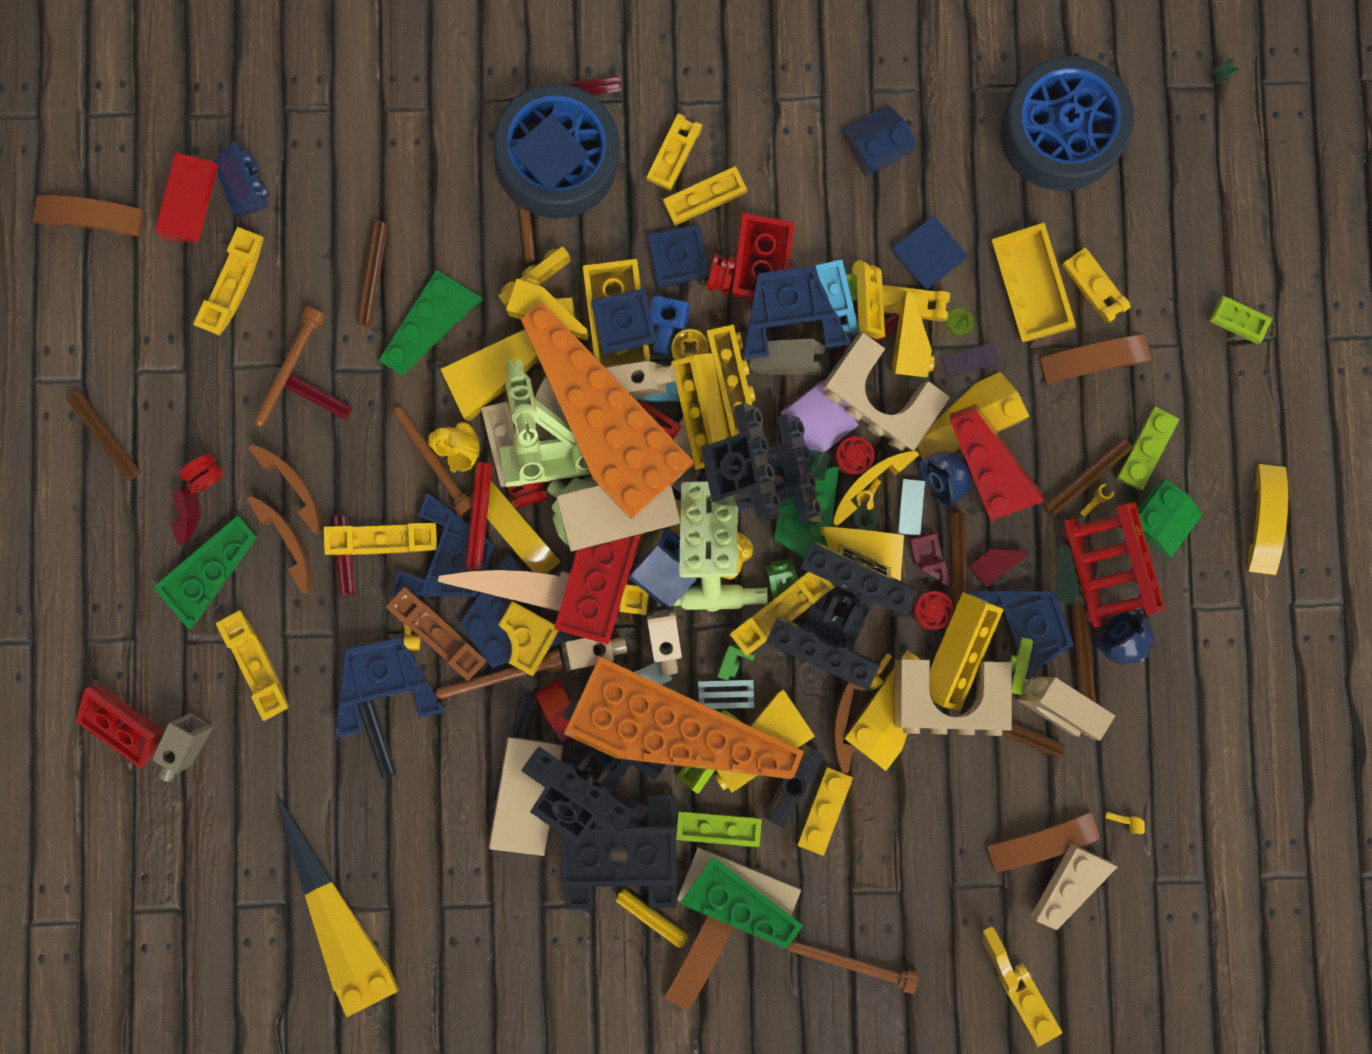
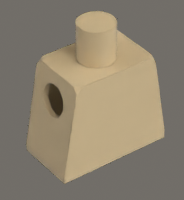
(643, 378)
(664, 629)
(580, 653)

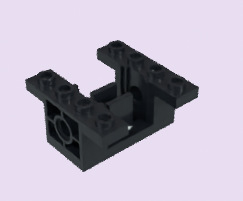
(749, 473)
(830, 636)
(582, 788)
(648, 861)

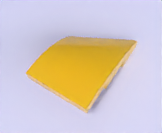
(877, 545)

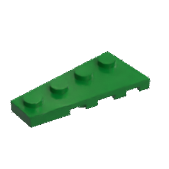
(428, 322)
(202, 575)
(736, 903)

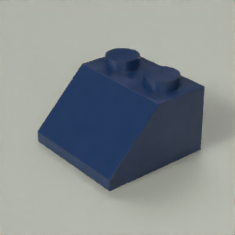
(879, 139)

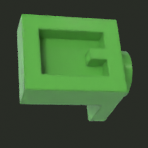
(780, 576)
(729, 664)

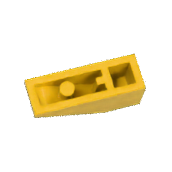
(529, 294)
(912, 347)

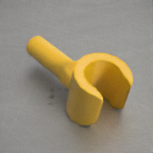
(868, 495)
(1098, 497)
(411, 641)
(877, 680)
(1136, 824)

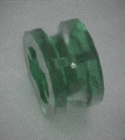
(1224, 71)
(873, 516)

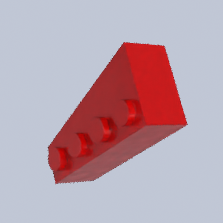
(996, 471)

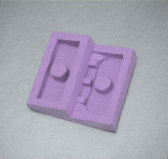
(822, 420)

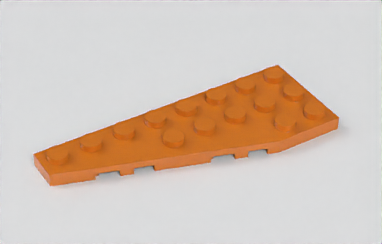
(615, 434)
(654, 724)

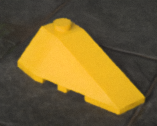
(994, 397)
(874, 727)

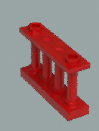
(1134, 546)

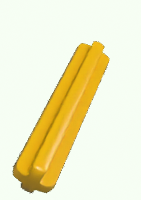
(652, 918)

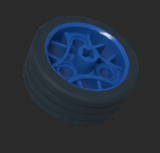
(573, 108)
(1067, 123)

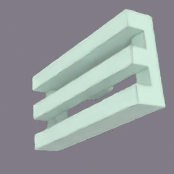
(750, 694)

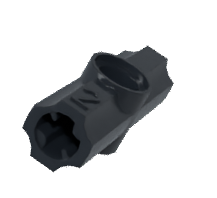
(784, 802)

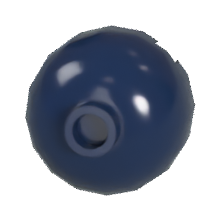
(947, 475)
(1126, 638)

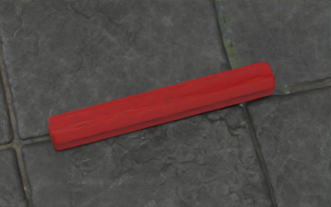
(478, 516)

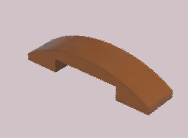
(88, 213)
(1095, 358)
(311, 512)
(302, 571)
(436, 633)
(843, 751)
(1043, 844)
(698, 963)

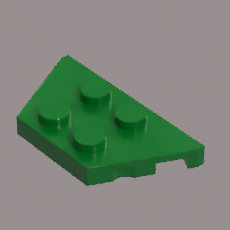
(799, 536)

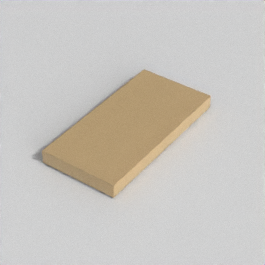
(595, 519)
(513, 824)
(778, 892)

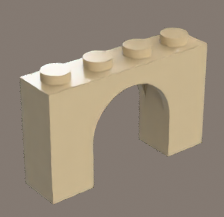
(847, 387)
(1065, 707)
(989, 711)

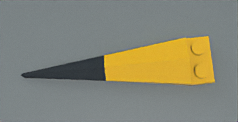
(351, 958)

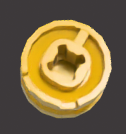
(689, 343)

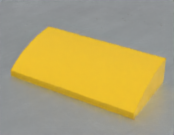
(1033, 283)

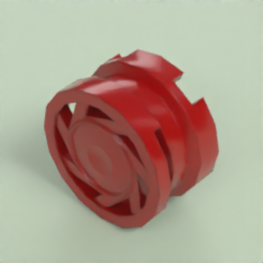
(721, 274)
(854, 456)
(201, 473)
(528, 494)
(933, 610)

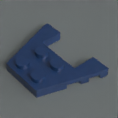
(790, 299)
(449, 555)
(1033, 617)
(483, 621)
(376, 673)

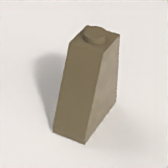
(794, 358)

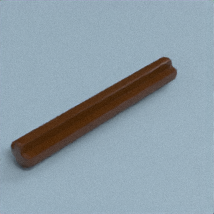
(371, 273)
(103, 435)
(1087, 477)
(958, 556)
(1082, 651)
(1029, 738)

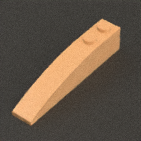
(521, 586)

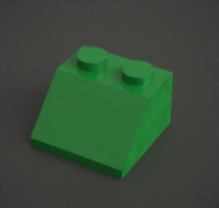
(1167, 517)

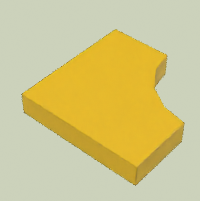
(529, 637)
(999, 958)

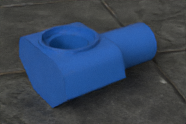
(666, 328)

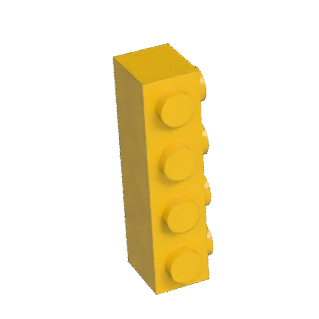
(730, 371)
(700, 403)
(962, 650)

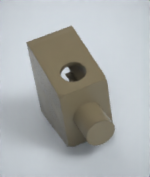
(180, 745)

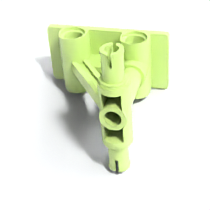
(533, 459)
(710, 552)

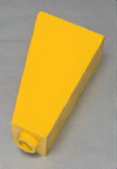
(483, 375)
(778, 720)

